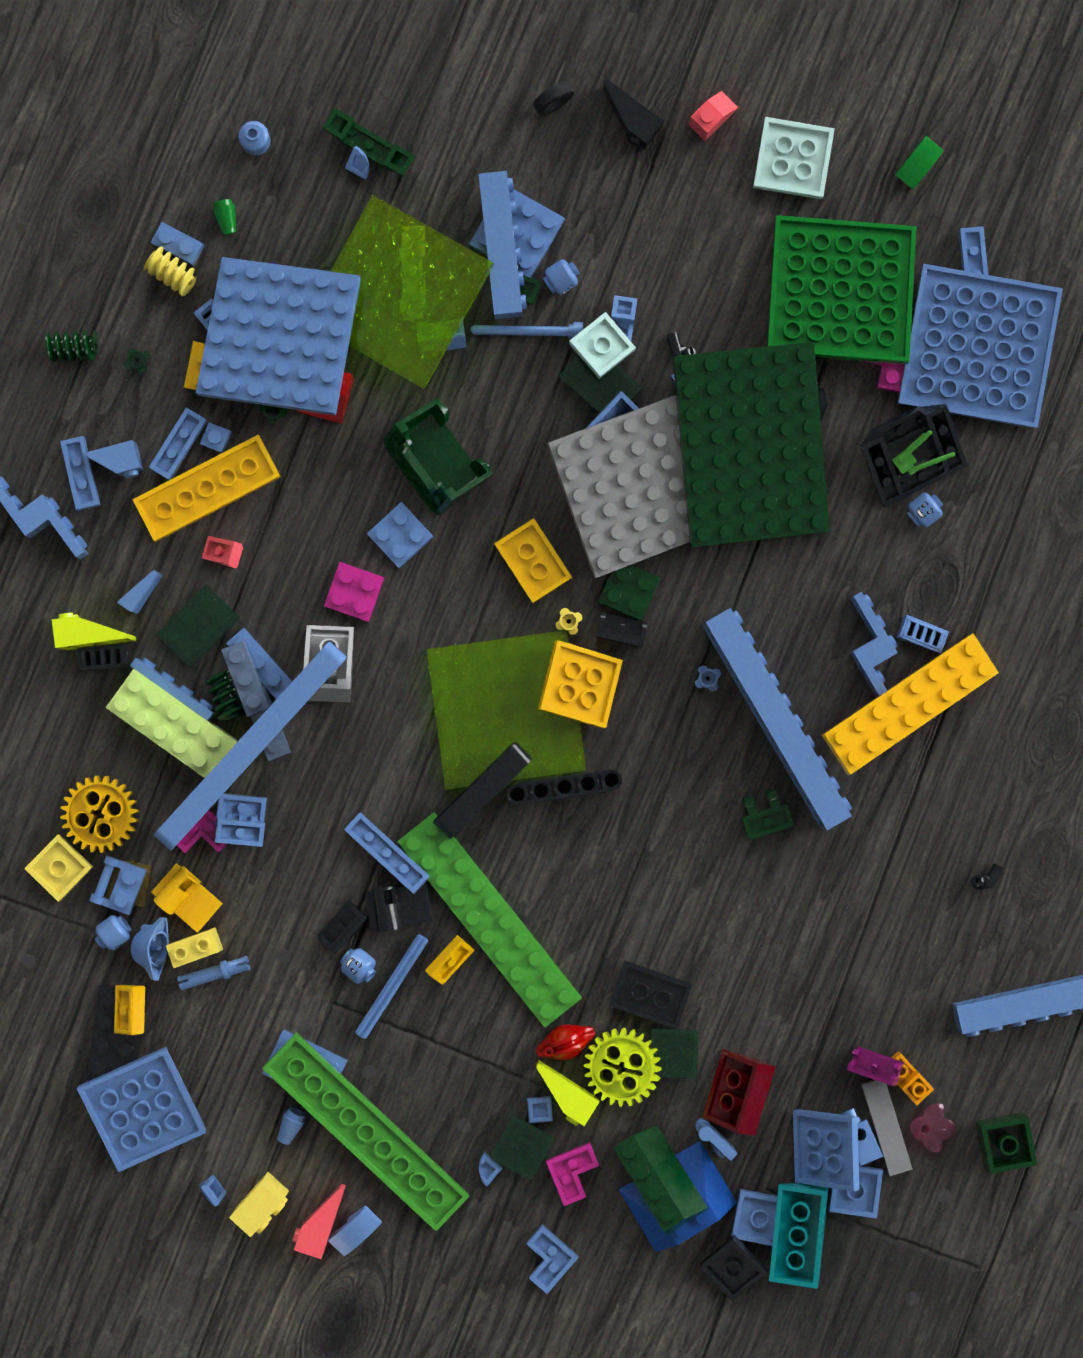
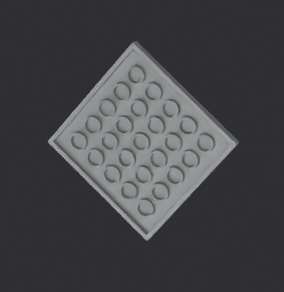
(625, 486)

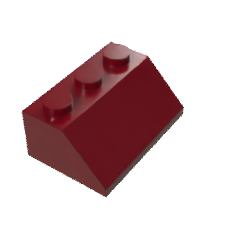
(738, 1092)

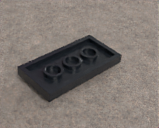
(107, 1048)

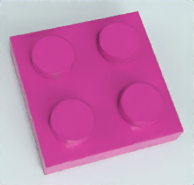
(354, 591)

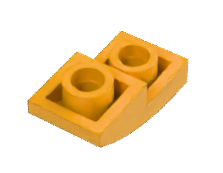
(912, 1081)

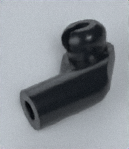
(676, 346)

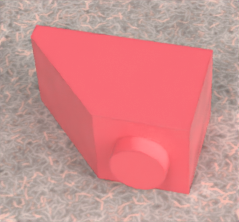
(712, 115)

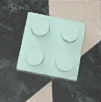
(602, 345)

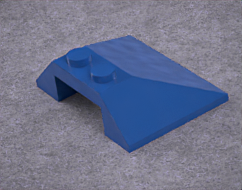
(708, 1184)

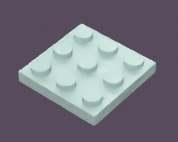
(793, 158)

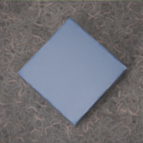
(540, 1109)

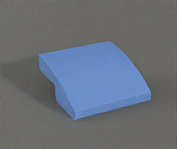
(240, 820)

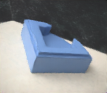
(358, 163)
(488, 1168)

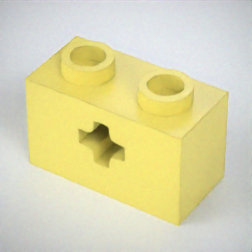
(194, 947)

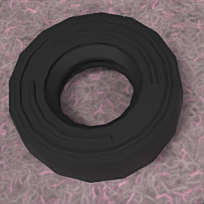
(553, 98)

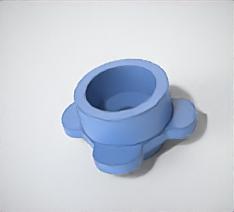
(712, 683)

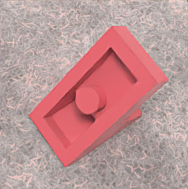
(222, 551)

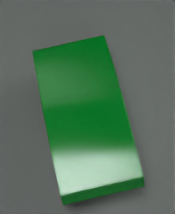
(919, 162)

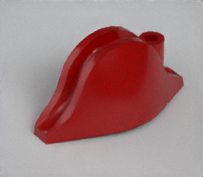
(565, 1042)

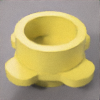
(574, 617)

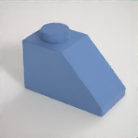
(119, 458)

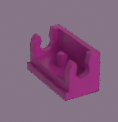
(875, 1066)

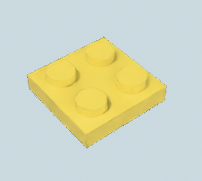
(58, 867)

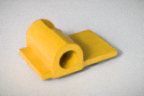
(185, 896)

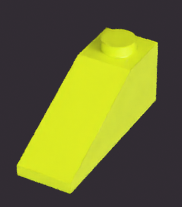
(572, 1098)

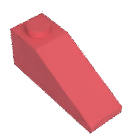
(317, 1227)

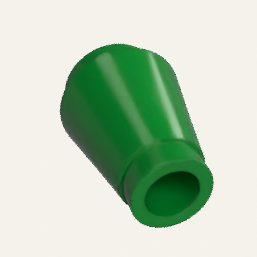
(225, 216)

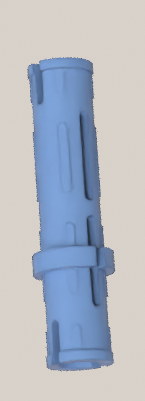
(223, 970)

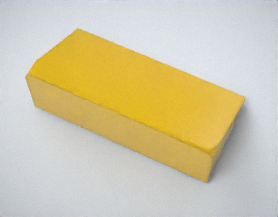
(129, 1009)

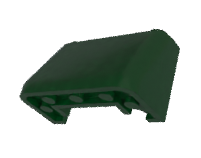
(434, 458)

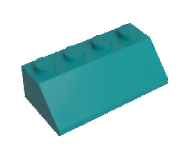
(798, 1234)

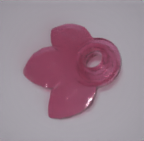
(936, 1127)

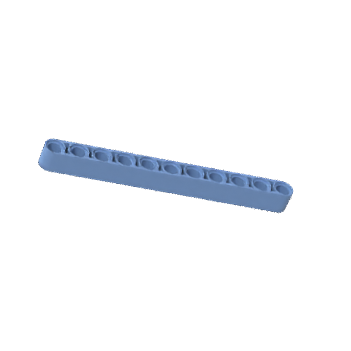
(250, 746)

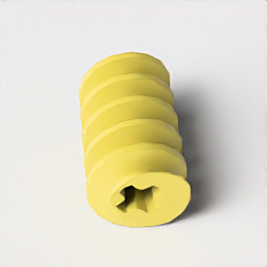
(170, 271)

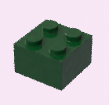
(1006, 1143)

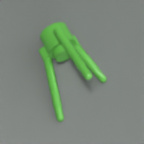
(905, 460)

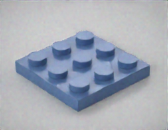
(536, 232)
(826, 1149)

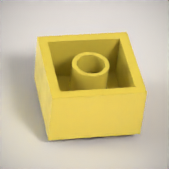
(263, 1200)

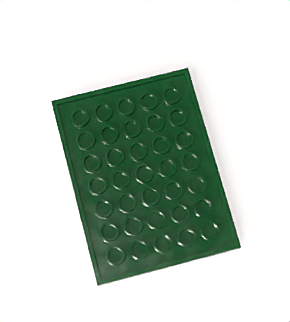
(751, 443)

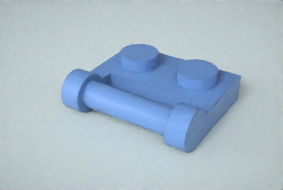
(125, 888)
(720, 1144)

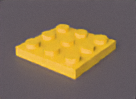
(580, 684)

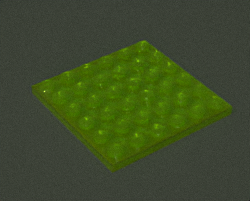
(410, 289)
(490, 698)

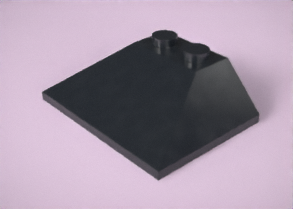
(899, 433)

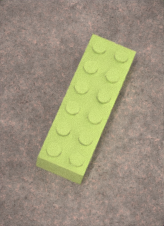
(171, 723)

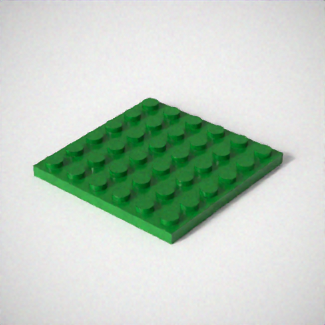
(843, 288)

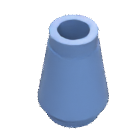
(291, 1123)

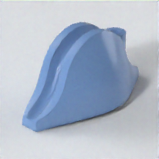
(149, 947)

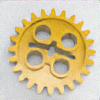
(118, 824)

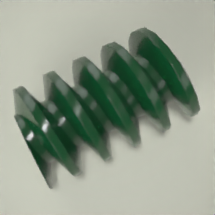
(71, 347)
(225, 696)

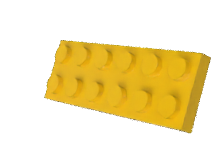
(206, 488)

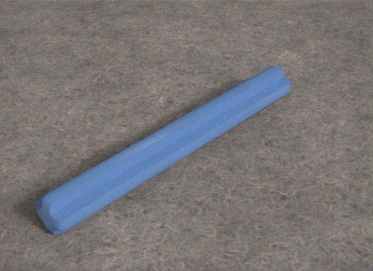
(391, 986)

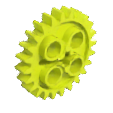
(617, 1088)

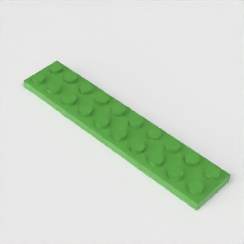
(490, 921)
(365, 1131)

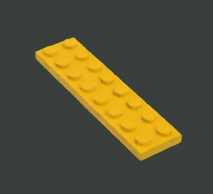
(910, 704)

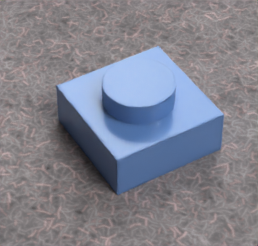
(215, 437)

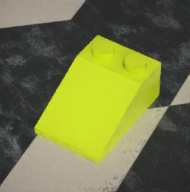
(75, 632)

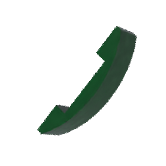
(375, 148)

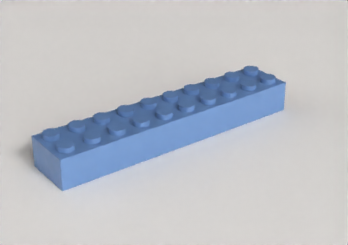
(777, 720)

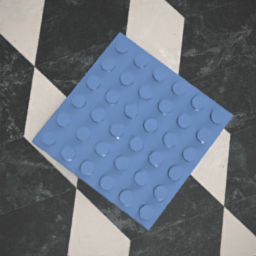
(278, 335)
(980, 345)

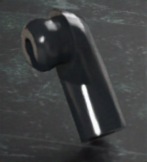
(988, 880)

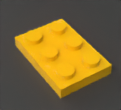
(533, 560)

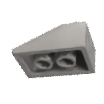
(338, 685)

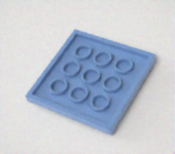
(141, 1109)

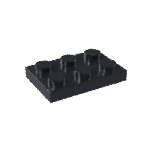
(650, 994)

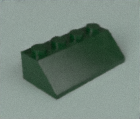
(660, 1179)

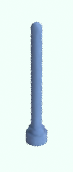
(570, 331)

